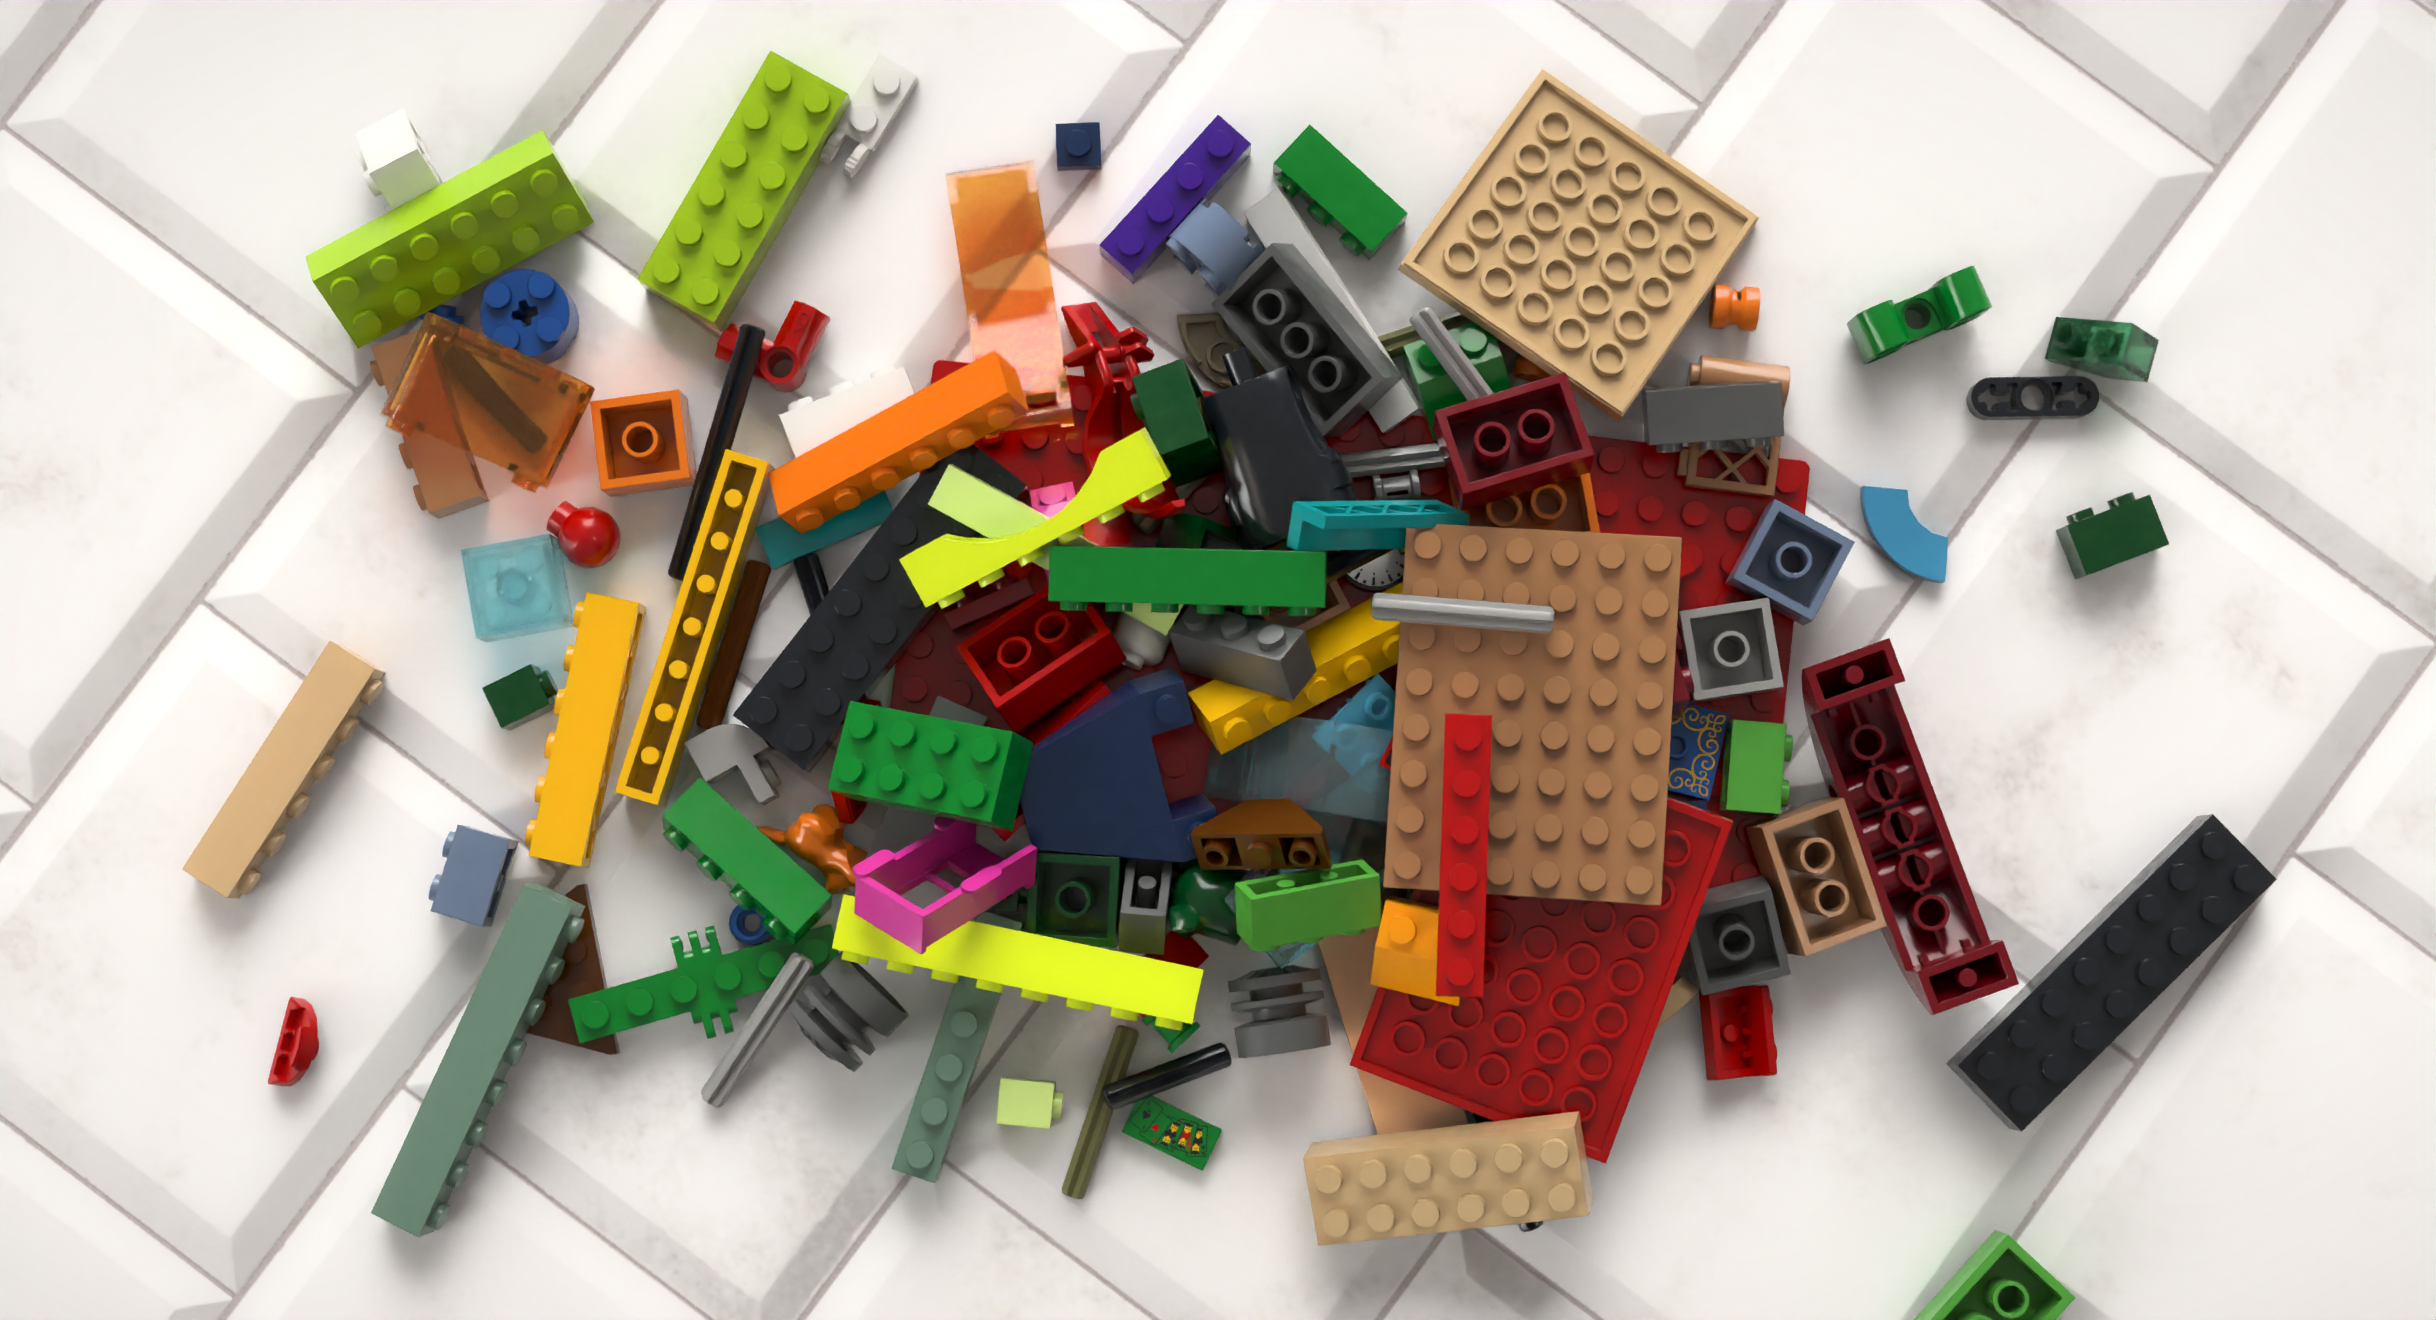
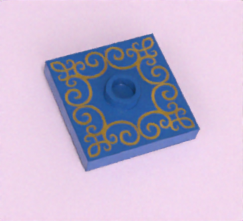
(1695, 751)

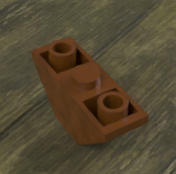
(1262, 837)

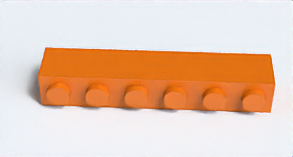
(898, 442)

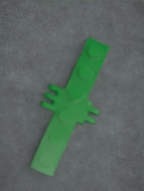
(702, 984)

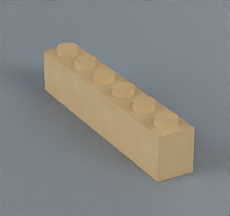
(284, 771)

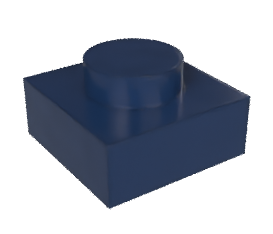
(1078, 146)

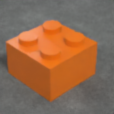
(643, 443)

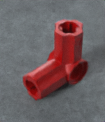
(794, 342)

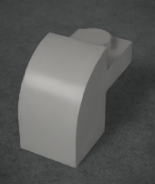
(731, 748)

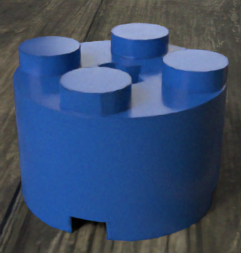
(513, 296)

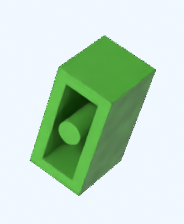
(1755, 767)

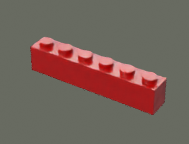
(1463, 855)

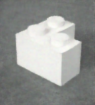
(396, 160)

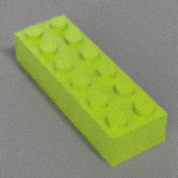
(745, 191)
(449, 239)

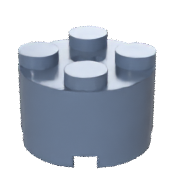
(1213, 245)

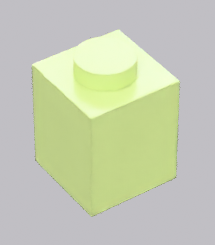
(1028, 1103)

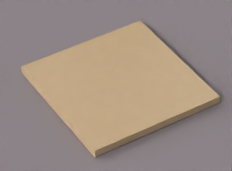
(1579, 244)

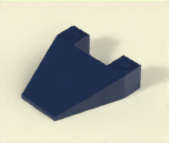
(1100, 782)

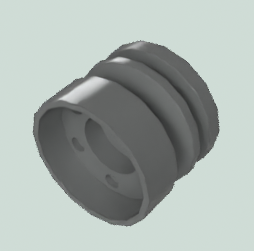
(847, 1012)
(1279, 1012)

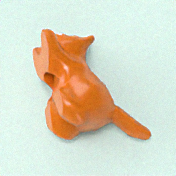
(820, 841)

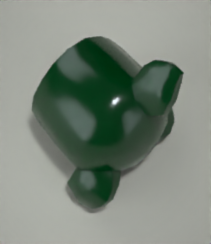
(1200, 904)

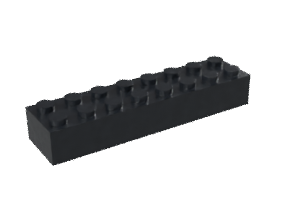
(860, 623)
(2111, 971)

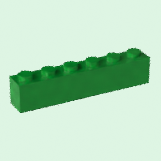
(1187, 577)

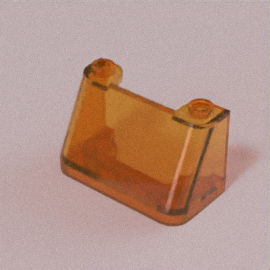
(487, 401)

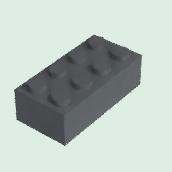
(1297, 321)

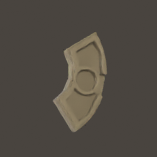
(1206, 342)

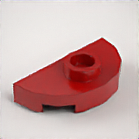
(296, 1044)

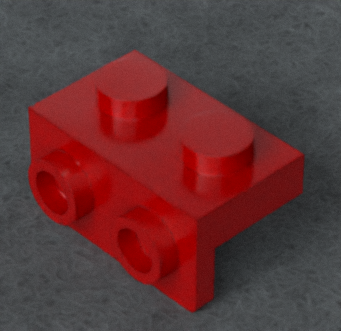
(1738, 1033)

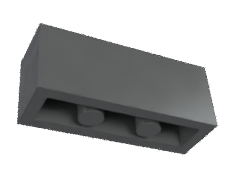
(1713, 415)
(1243, 651)

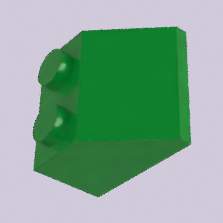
(1432, 383)

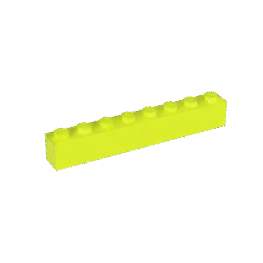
(1036, 965)

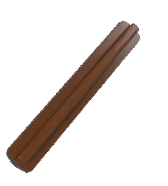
(733, 644)

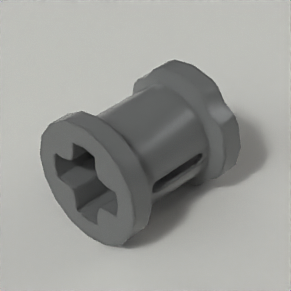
(1406, 482)

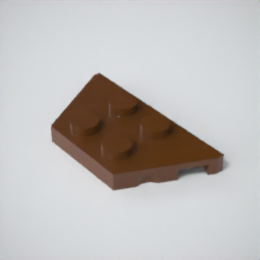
(580, 976)

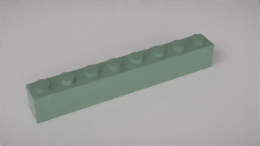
(479, 1060)

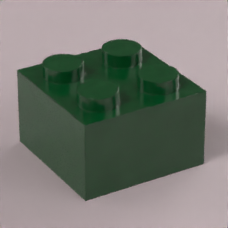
(1176, 420)
(1077, 897)

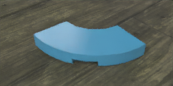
(1901, 535)

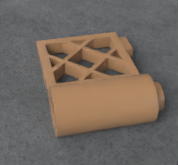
(1721, 371)

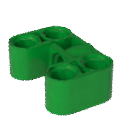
(1943, 307)

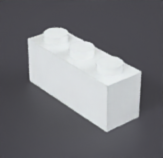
(848, 404)

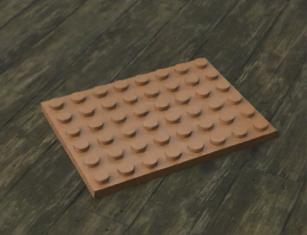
(1572, 710)

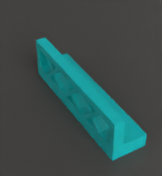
(1364, 523)

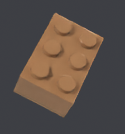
(1816, 876)

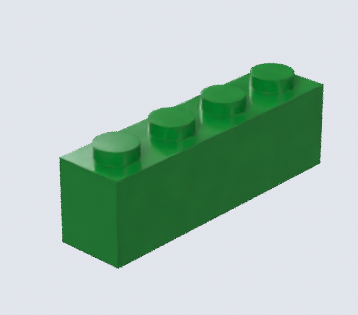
(746, 862)

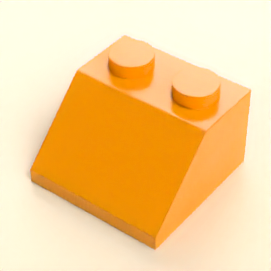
(1408, 949)

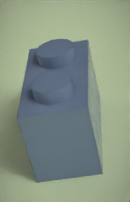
(472, 875)

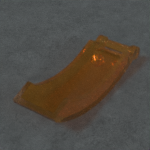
(1010, 283)

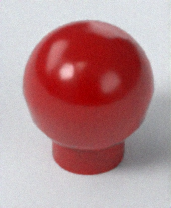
(585, 534)

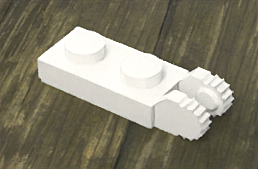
(870, 113)

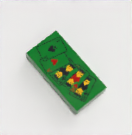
(1172, 1131)

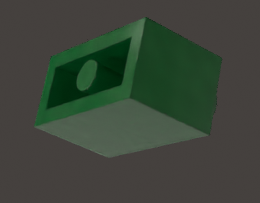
(2111, 536)

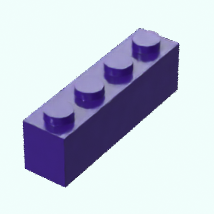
(1191, 178)

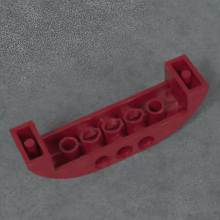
(1907, 846)

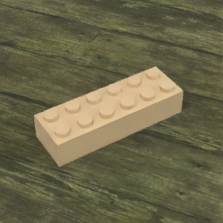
(1449, 1179)

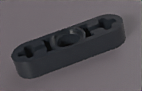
(2065, 408)

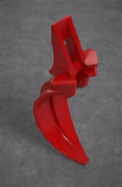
(1111, 411)

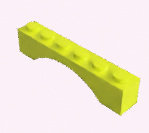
(953, 561)

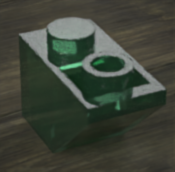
(2102, 348)

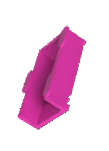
(953, 846)

